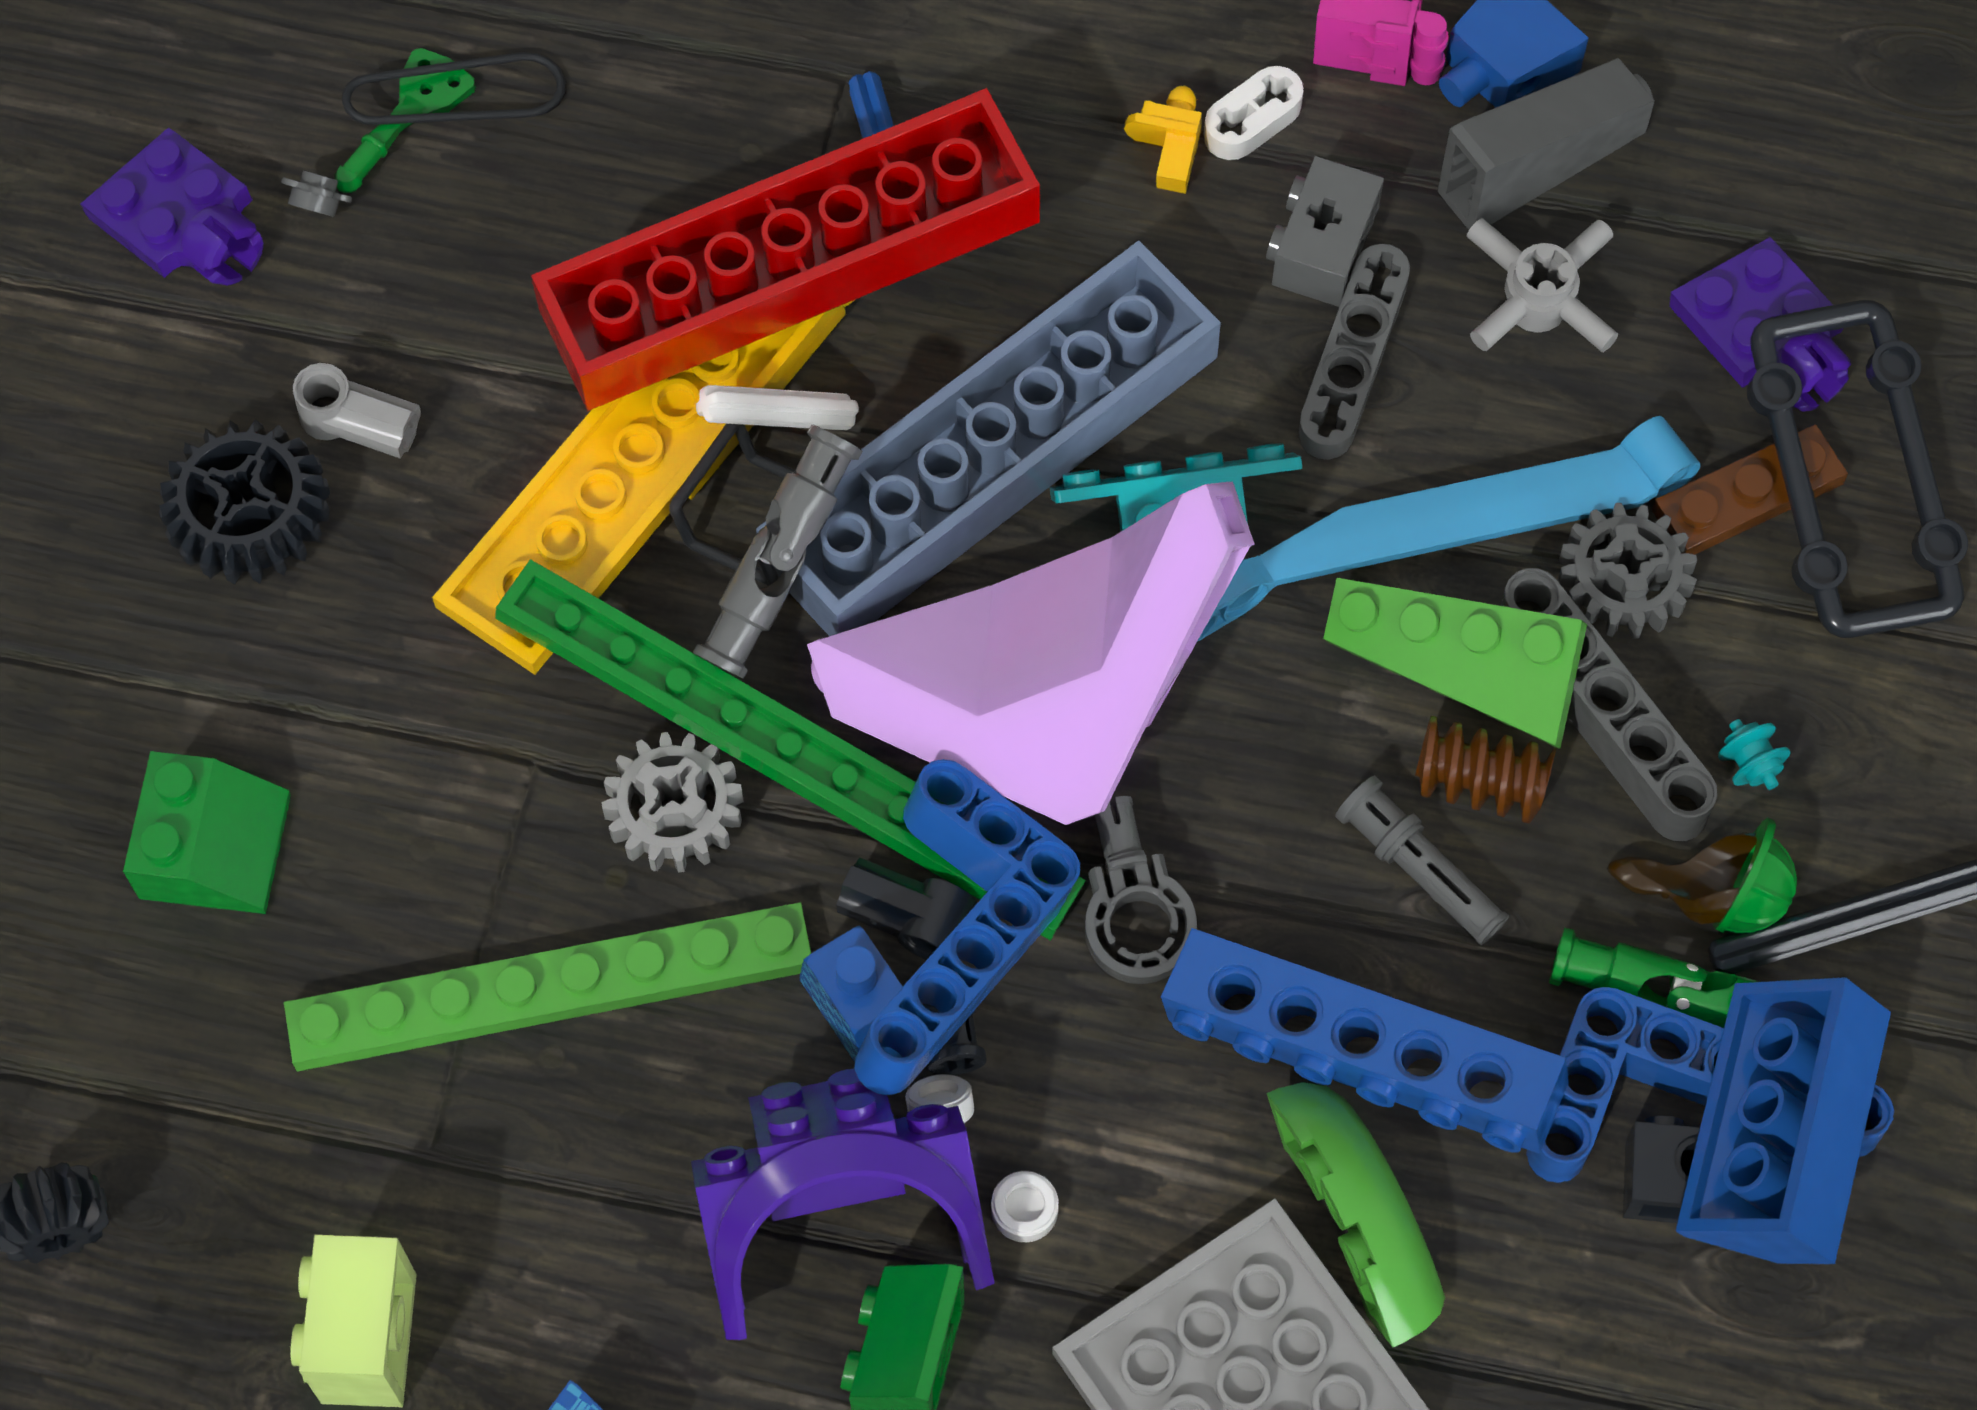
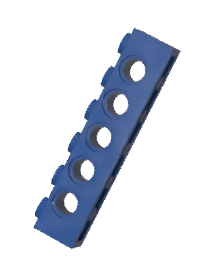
(1216, 969)

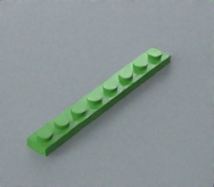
(546, 987)

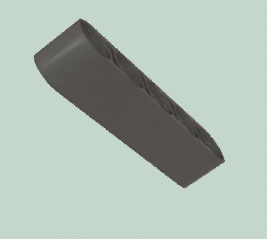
(1633, 724)

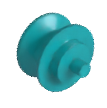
(1754, 754)

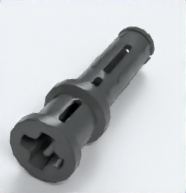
(1405, 831)

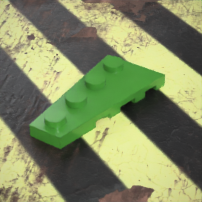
(1481, 654)

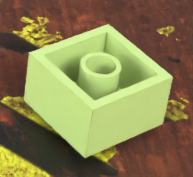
(355, 1320)

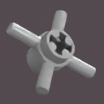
(1557, 282)

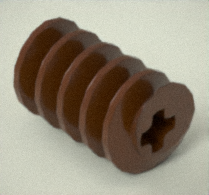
(1483, 770)

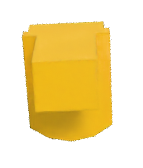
(1174, 128)

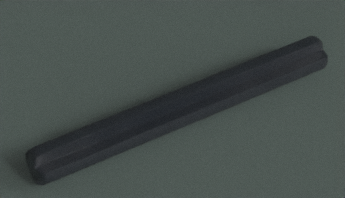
(1846, 919)

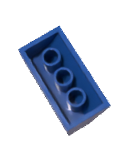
(1785, 1120)

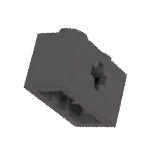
(1345, 207)

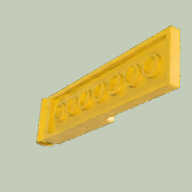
(613, 485)

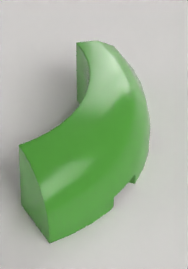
(1365, 1198)

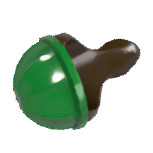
(1733, 883)

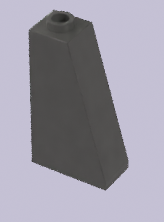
(1541, 140)

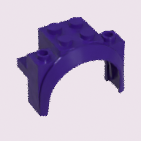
(825, 1152)

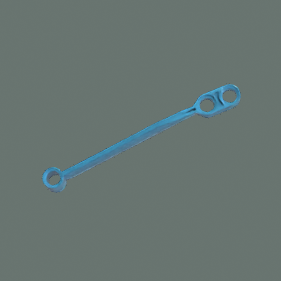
(1448, 516)

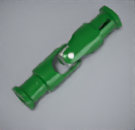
(1628, 967)

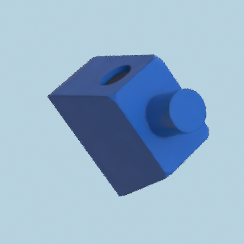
(1510, 51)

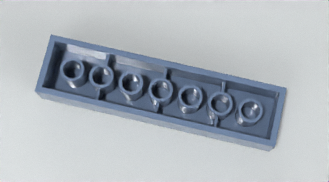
(1002, 436)

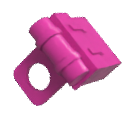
(1381, 39)

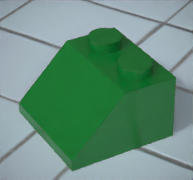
(205, 834)
(907, 1338)

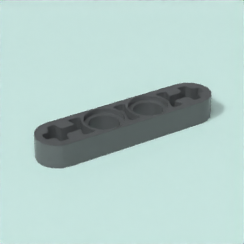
(1353, 350)

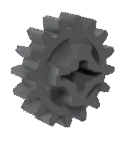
(1619, 577)

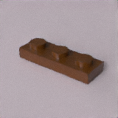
(1745, 493)

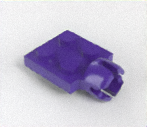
(178, 211)
(1751, 287)

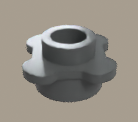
(315, 193)

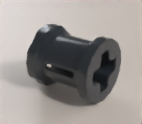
(960, 1052)

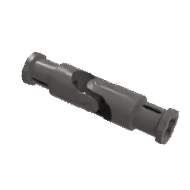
(791, 524)

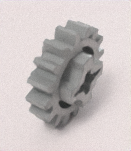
(674, 829)

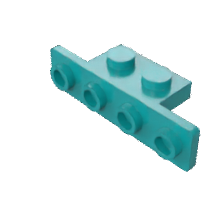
(1149, 488)

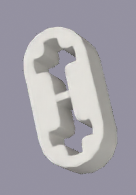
(1248, 105)

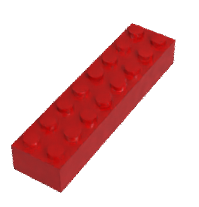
(787, 248)

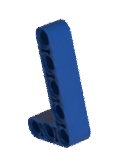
(1013, 894)
(1632, 1056)

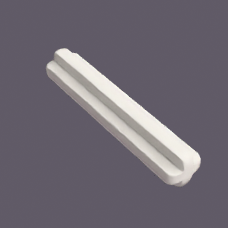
(776, 407)

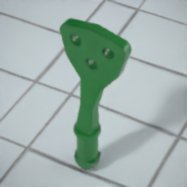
(411, 101)

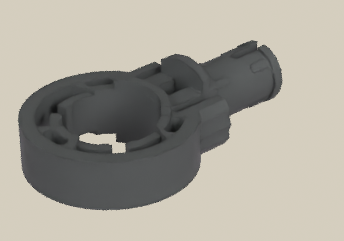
(1125, 859)

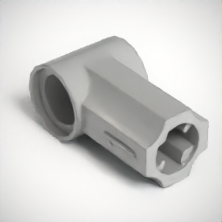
(357, 414)

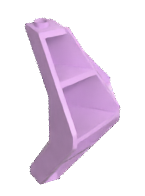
(1051, 669)

